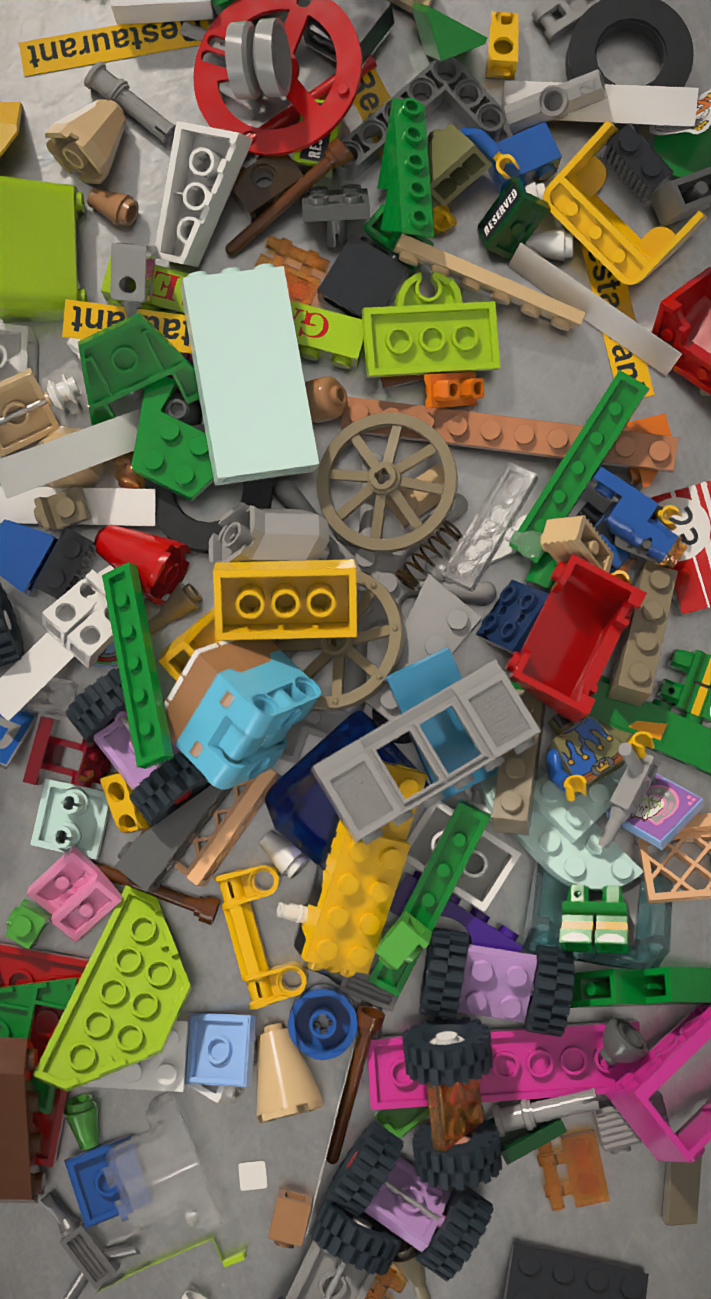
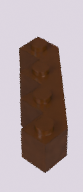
(19, 1136)

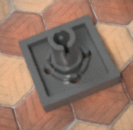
(335, 209)

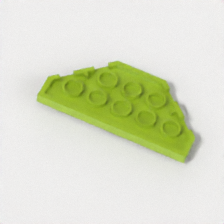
(122, 999)

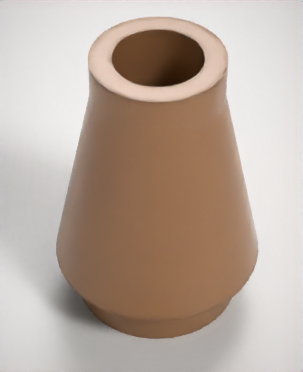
(115, 206)

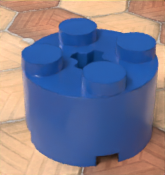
(309, 1036)

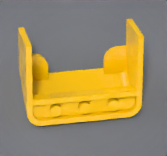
(598, 228)

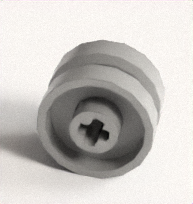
(258, 59)

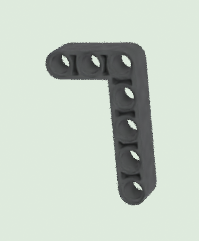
(439, 92)

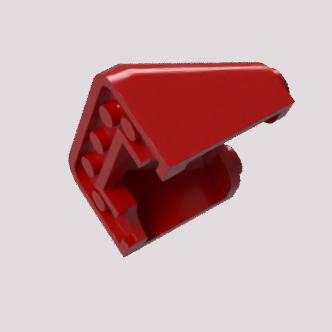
(686, 326)
(574, 637)

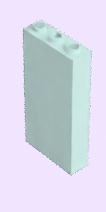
(249, 374)

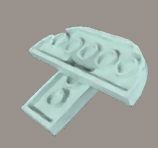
(566, 835)

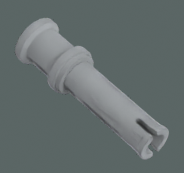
(118, 91)
(528, 1114)

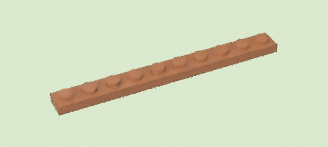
(517, 434)

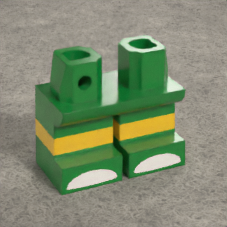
(686, 694)
(580, 916)

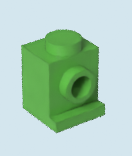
(27, 924)
(403, 941)

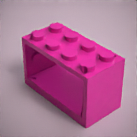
(635, 1088)

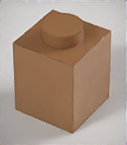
(290, 1218)

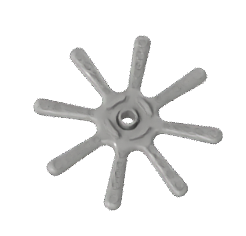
(380, 567)

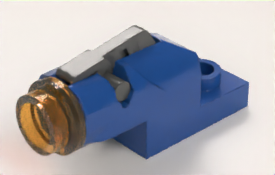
(632, 522)

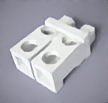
(82, 619)

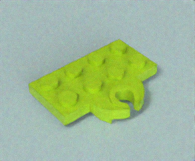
(430, 333)

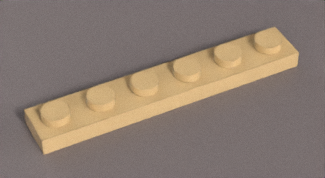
(501, 289)

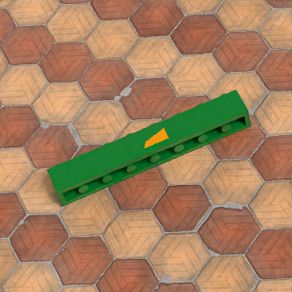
(673, 736)

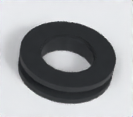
(645, 17)
(195, 533)

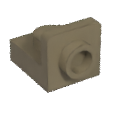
(61, 509)

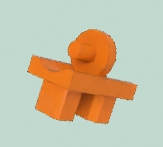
(453, 389)

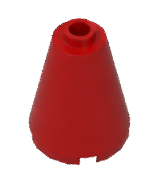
(158, 559)

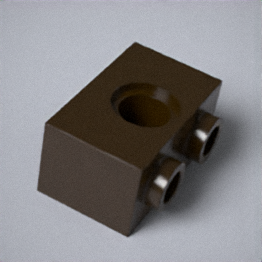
(256, 199)

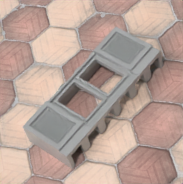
(365, 790)

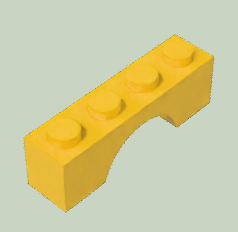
(178, 652)

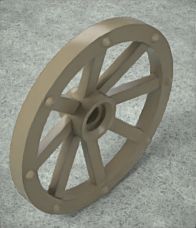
(391, 487)
(394, 631)

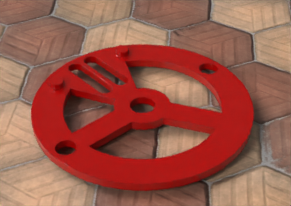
(318, 119)

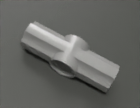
(576, 95)

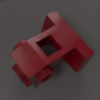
(48, 755)

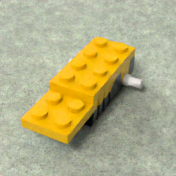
(353, 891)

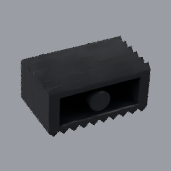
(636, 163)
(65, 564)

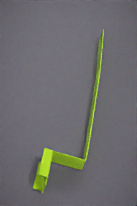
(227, 1261)

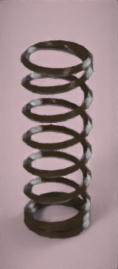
(408, 578)

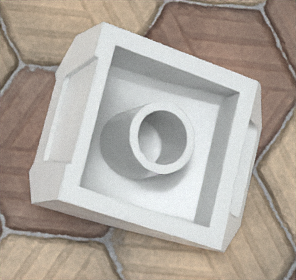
(17, 350)

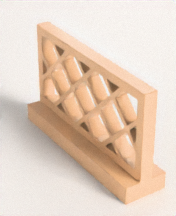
(229, 829)
(696, 831)

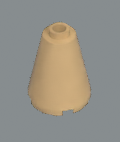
(283, 1077)

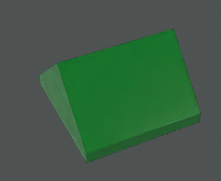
(442, 35)

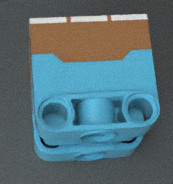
(237, 708)

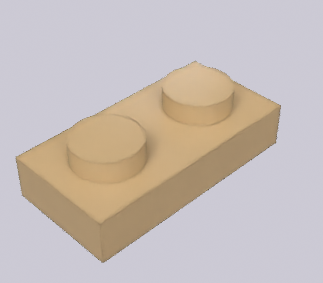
(419, 501)

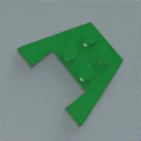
(128, 359)
(169, 449)
(18, 1012)

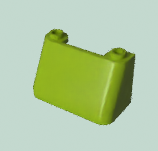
(38, 249)

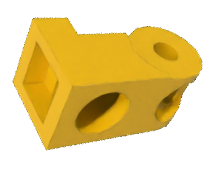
(502, 45)
(124, 812)

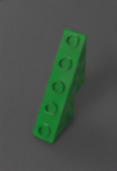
(406, 172)
(641, 987)

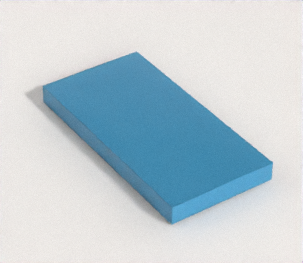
(443, 731)

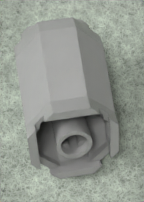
(269, 535)

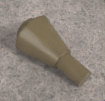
(179, 603)
(412, 1270)

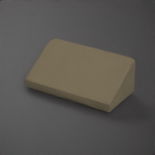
(681, 1192)

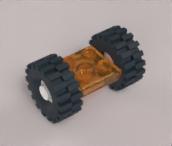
(458, 1144)

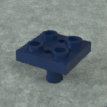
(512, 617)

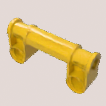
(247, 937)

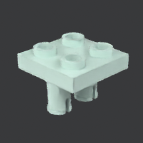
(71, 817)

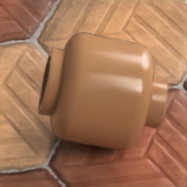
(325, 399)

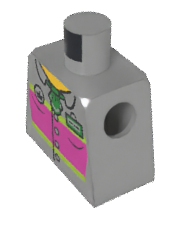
(133, 262)

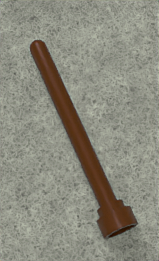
(335, 156)
(203, 907)
(369, 1022)

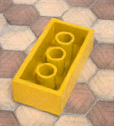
(285, 599)

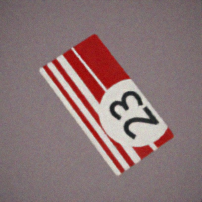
(694, 528)

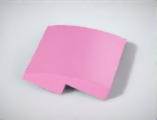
(74, 893)

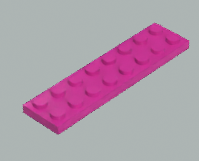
(523, 1067)

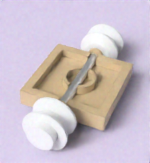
(27, 410)

